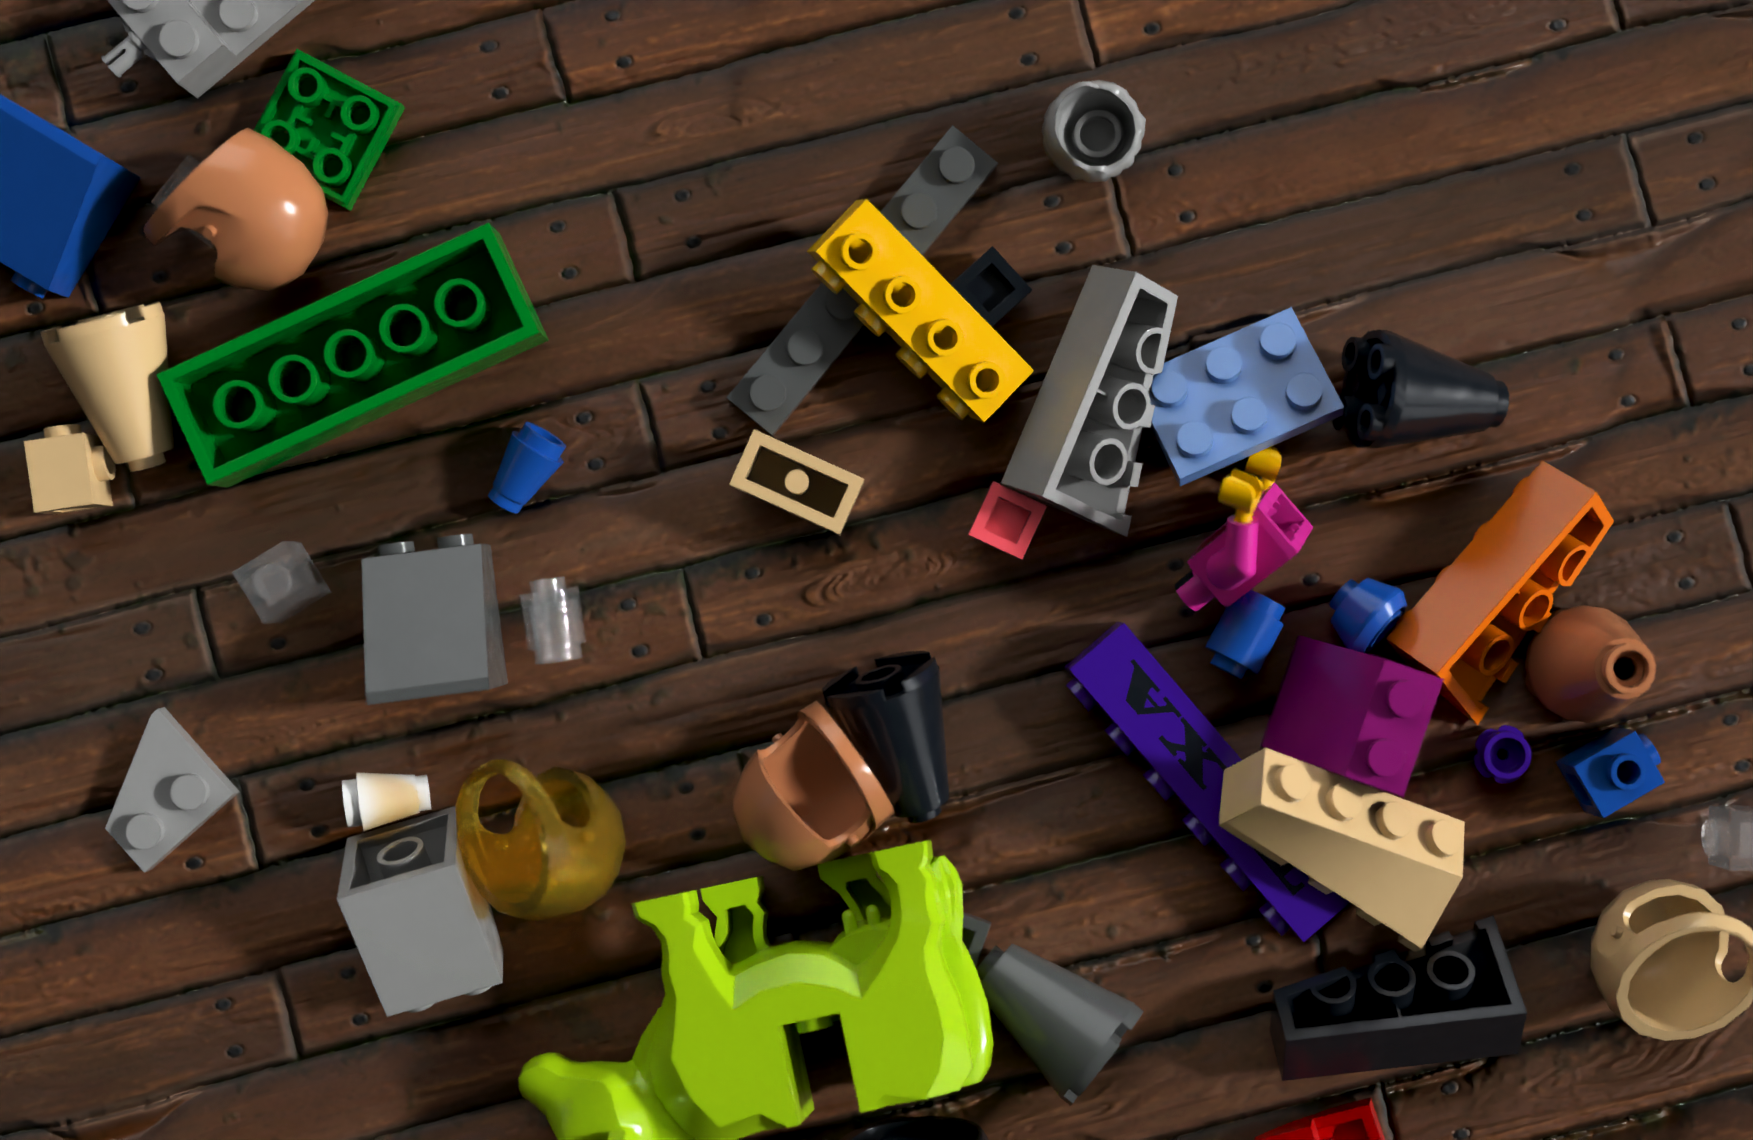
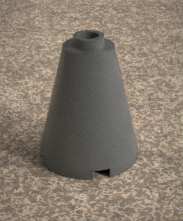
(1056, 1016)

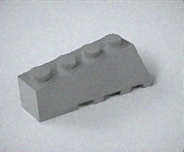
(1096, 400)

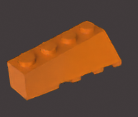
(1502, 587)

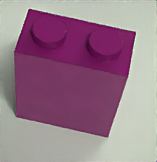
(1352, 713)

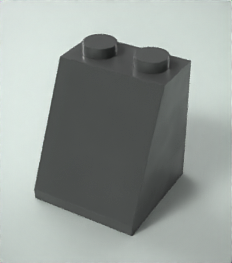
(431, 621)

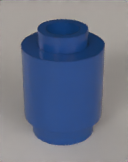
(1245, 634)

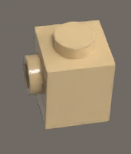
(68, 471)

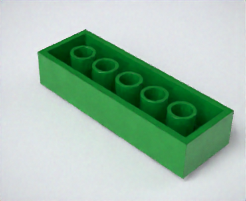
(352, 357)

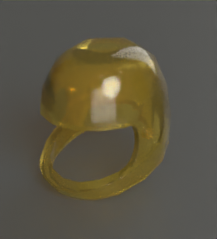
(561, 845)

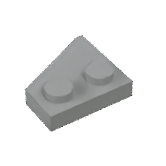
(166, 792)

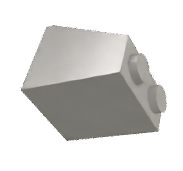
(418, 914)

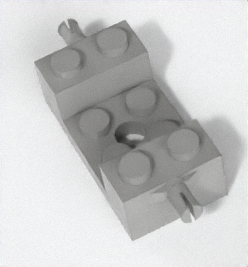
(197, 38)

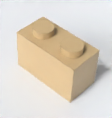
(796, 482)

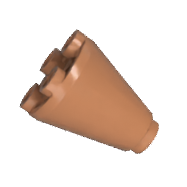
(1587, 664)

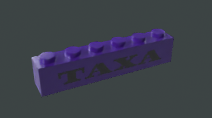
(1189, 762)

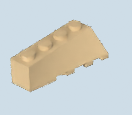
(1349, 839)

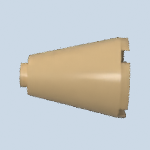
(112, 374)

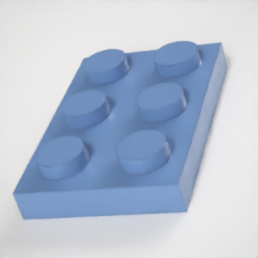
(1240, 396)

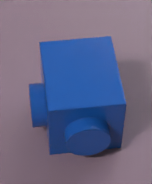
(1612, 771)

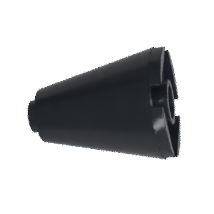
(897, 729)

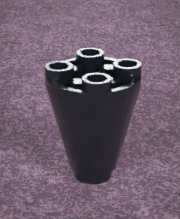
(1412, 393)

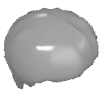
(1093, 130)

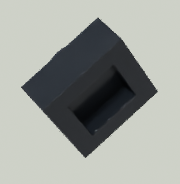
(991, 286)

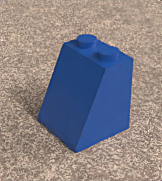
(53, 201)

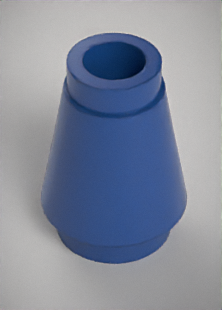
(526, 466)

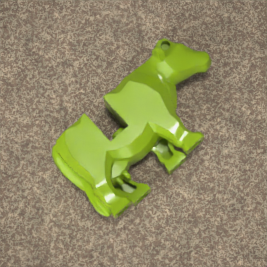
(727, 1038)

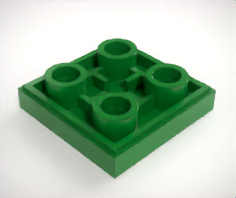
(330, 125)

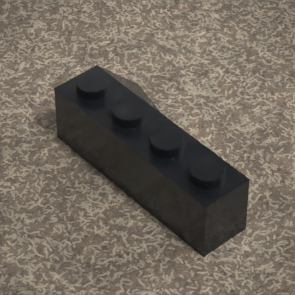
(1402, 1009)

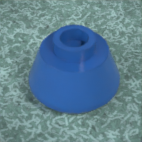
(1366, 613)

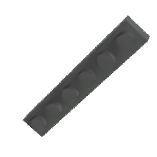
(827, 319)

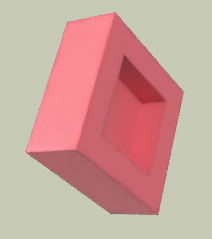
(1007, 520)

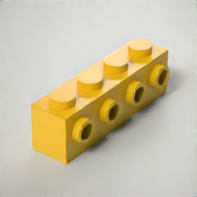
(919, 310)

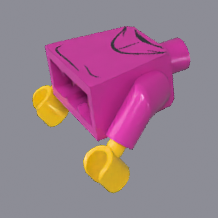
(1251, 542)

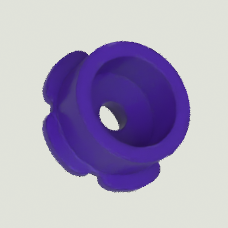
(1517, 759)

